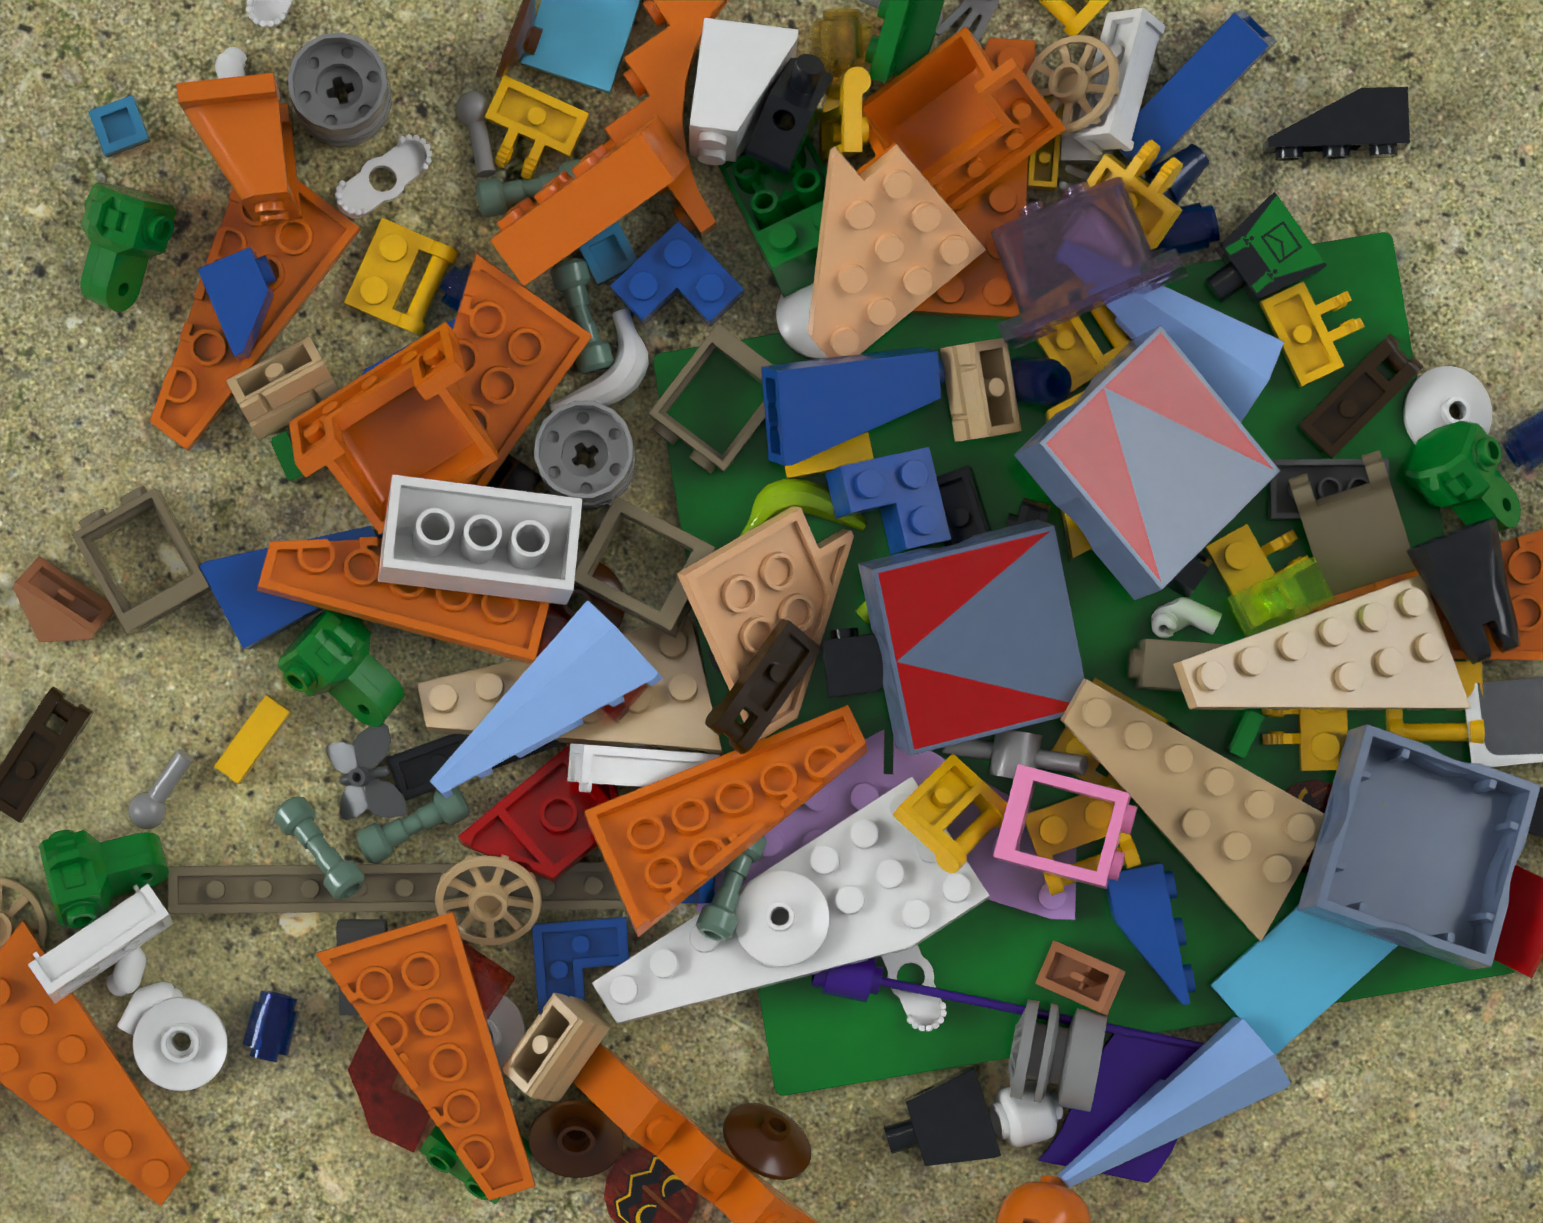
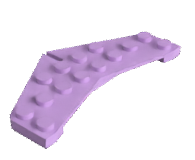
(865, 783)

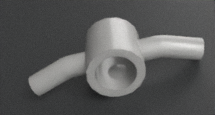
(1018, 748)

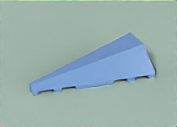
(1224, 350)
(571, 678)
(1212, 1083)

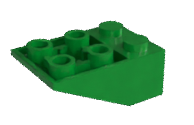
(782, 212)

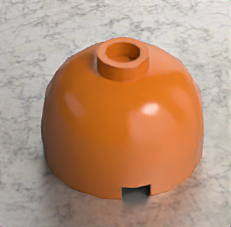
(1043, 1203)

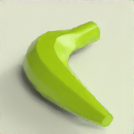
(800, 493)

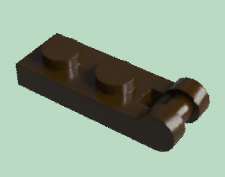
(1358, 397)
(764, 686)
(39, 753)

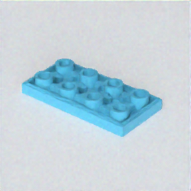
(583, 40)
(1296, 975)

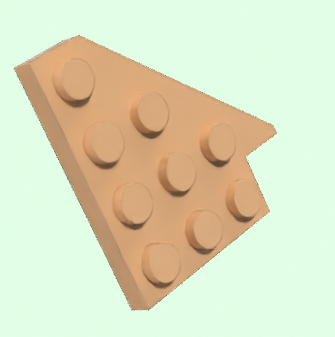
(880, 250)
(756, 583)

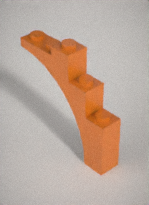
(662, 73)
(681, 1144)

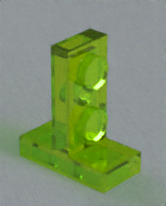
(1281, 598)

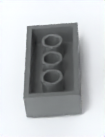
(1325, 479)

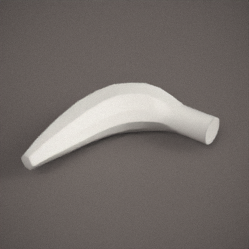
(625, 372)

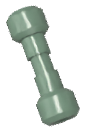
(495, 196)
(571, 279)
(297, 819)
(378, 841)
(718, 918)

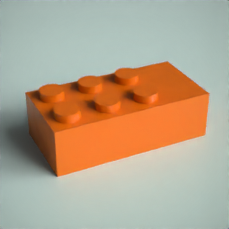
(592, 199)

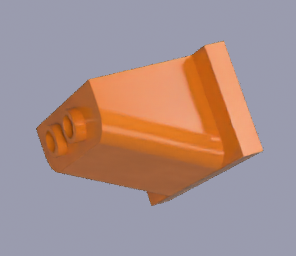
(960, 118)
(248, 140)
(396, 421)

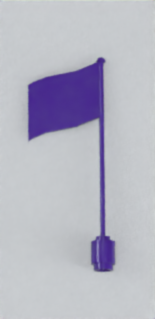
(1127, 1068)

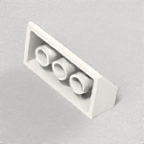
(480, 540)

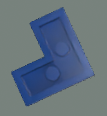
(568, 947)

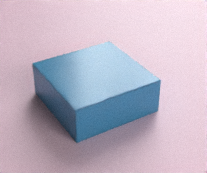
(119, 126)
(608, 254)

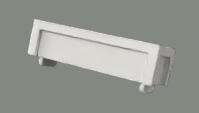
(1133, 40)
(627, 765)
(101, 943)

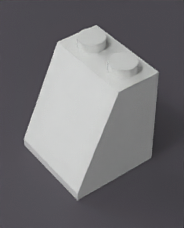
(732, 85)

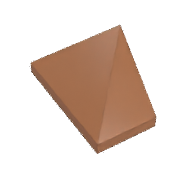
(60, 605)
(1080, 977)

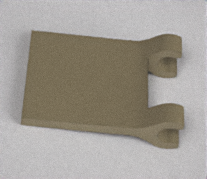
(1355, 532)

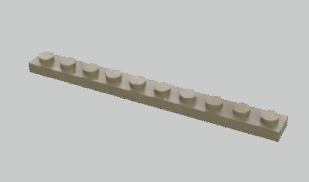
(384, 889)

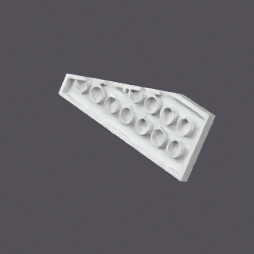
(880, 899)

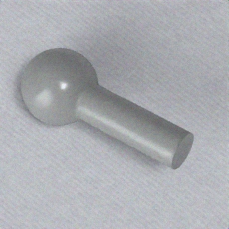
(471, 112)
(148, 808)

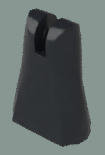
(1470, 586)

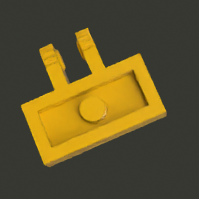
(535, 117)
(1153, 208)
(1305, 337)
(1243, 561)
(1319, 736)

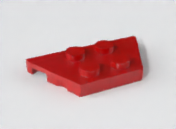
(541, 821)

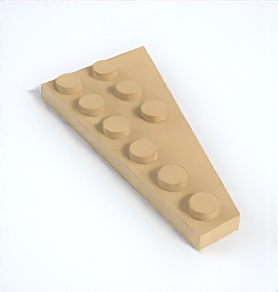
(1350, 656)
(664, 716)
(1219, 816)

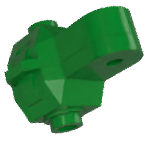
(123, 233)
(1459, 470)
(336, 659)
(89, 874)

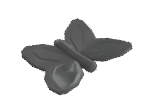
(360, 776)

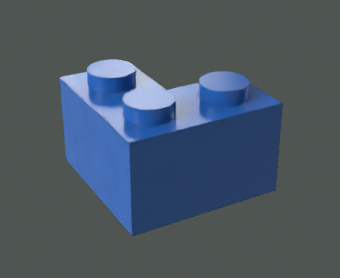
(676, 267)
(903, 491)

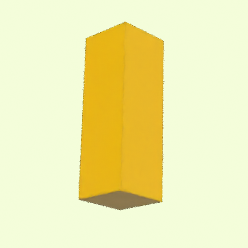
(1044, 162)
(846, 453)
(253, 739)

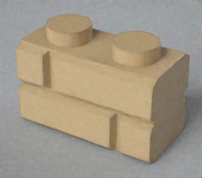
(282, 387)
(980, 389)
(556, 1047)

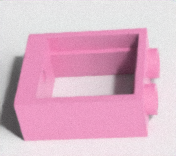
(1017, 811)

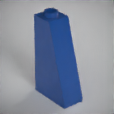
(1200, 83)
(838, 398)
(256, 614)

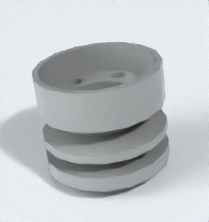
(335, 63)
(590, 428)
(1058, 1055)

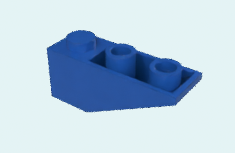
(1144, 915)

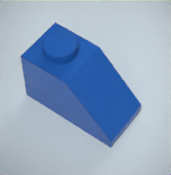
(240, 296)

